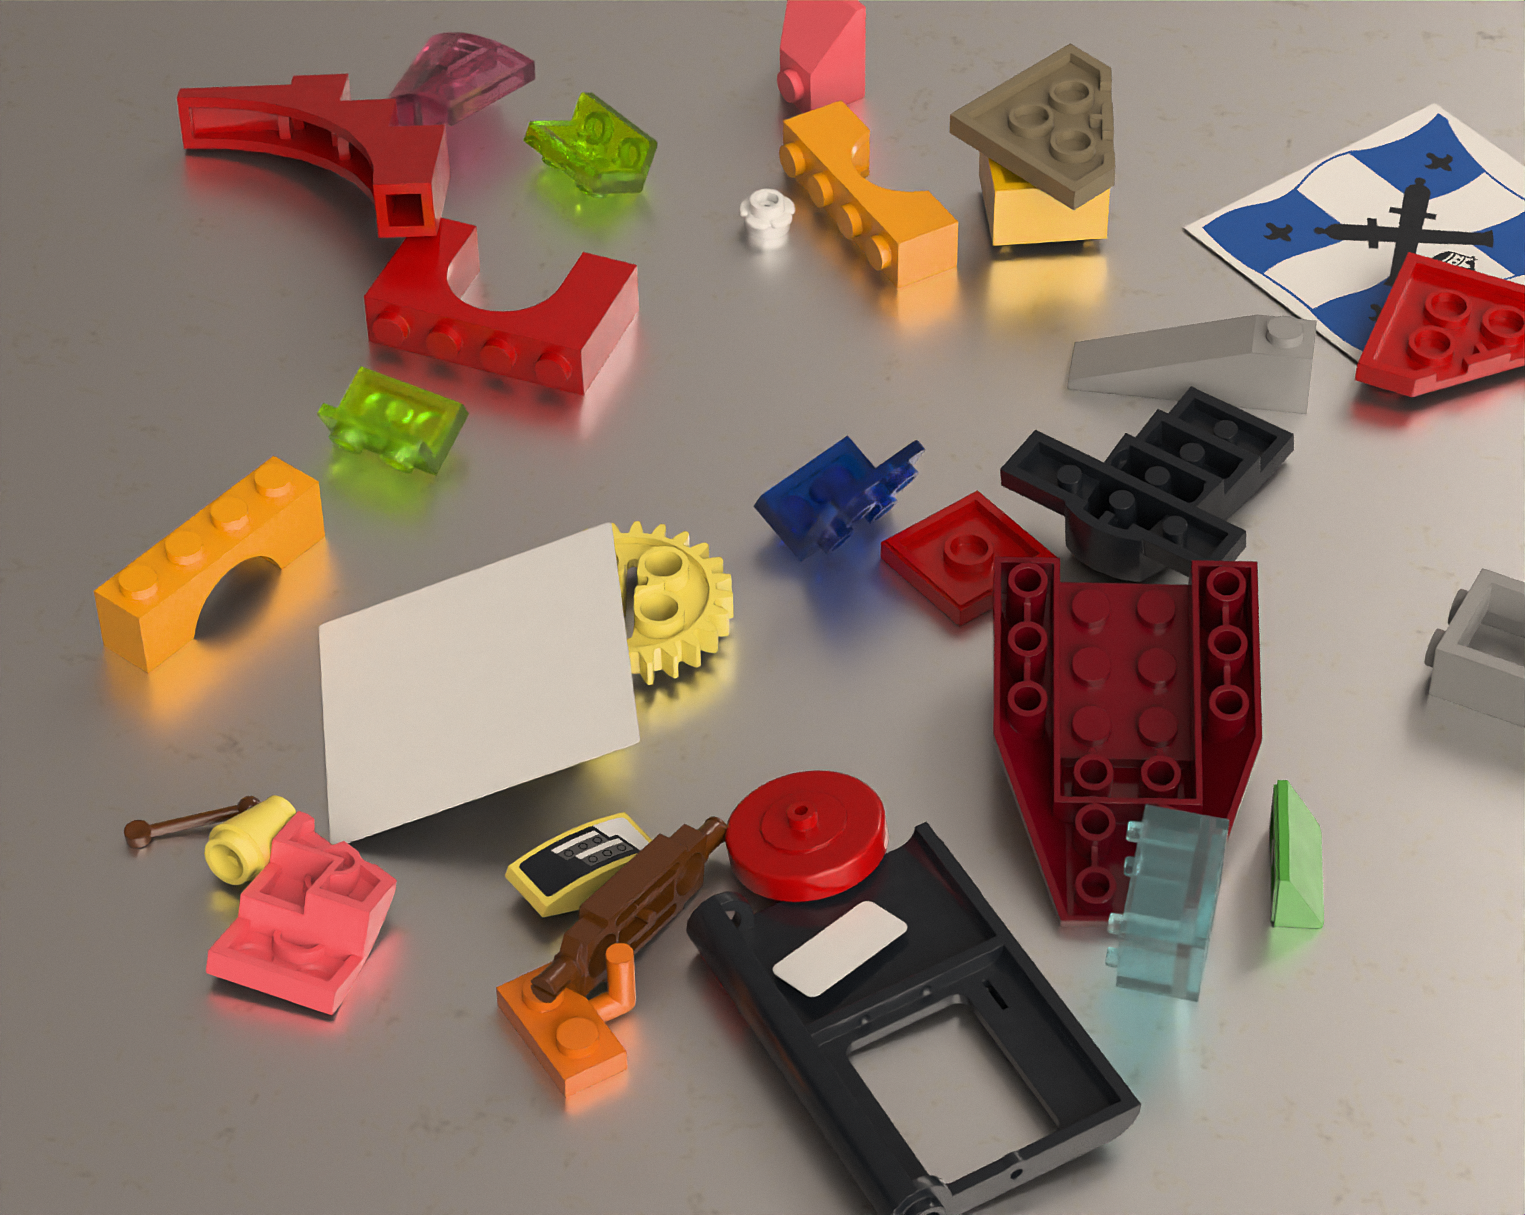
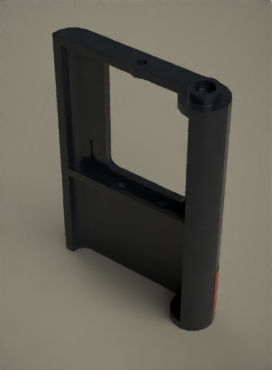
(944, 958)

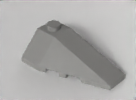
(1239, 360)

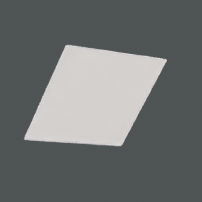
(475, 685)

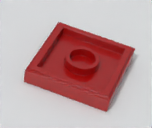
(954, 554)

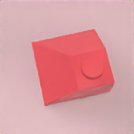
(822, 53)

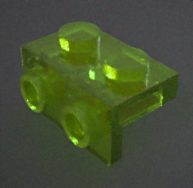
(595, 148)
(396, 421)

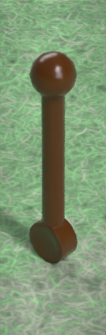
(140, 833)

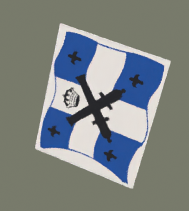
(1342, 226)

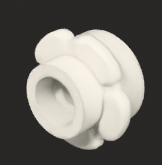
(767, 214)

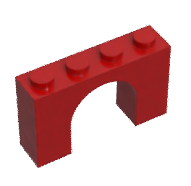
(550, 344)

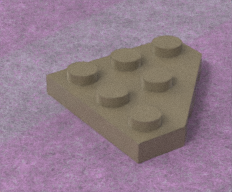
(1049, 126)

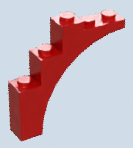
(317, 122)

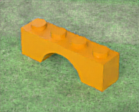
(898, 231)
(158, 597)

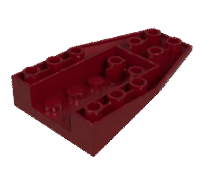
(1119, 706)

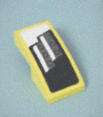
(576, 863)

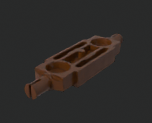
(631, 907)

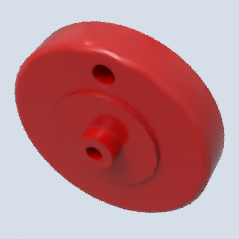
(807, 836)

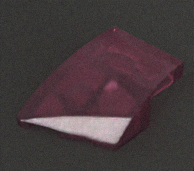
(457, 78)

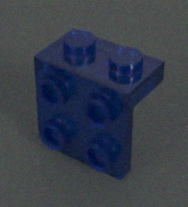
(833, 493)

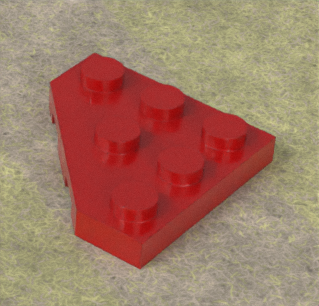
(1443, 329)

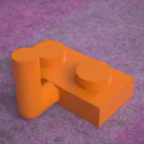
(572, 1031)

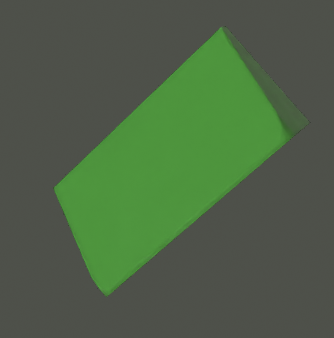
(1295, 861)

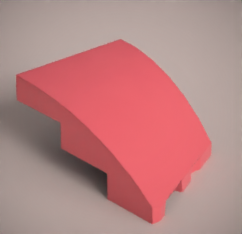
(305, 920)

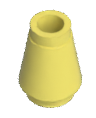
(243, 843)

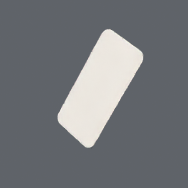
(839, 948)

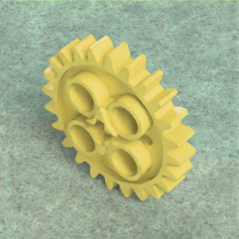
(678, 599)

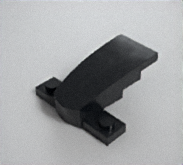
(1157, 493)

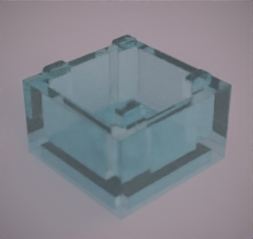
(1169, 902)

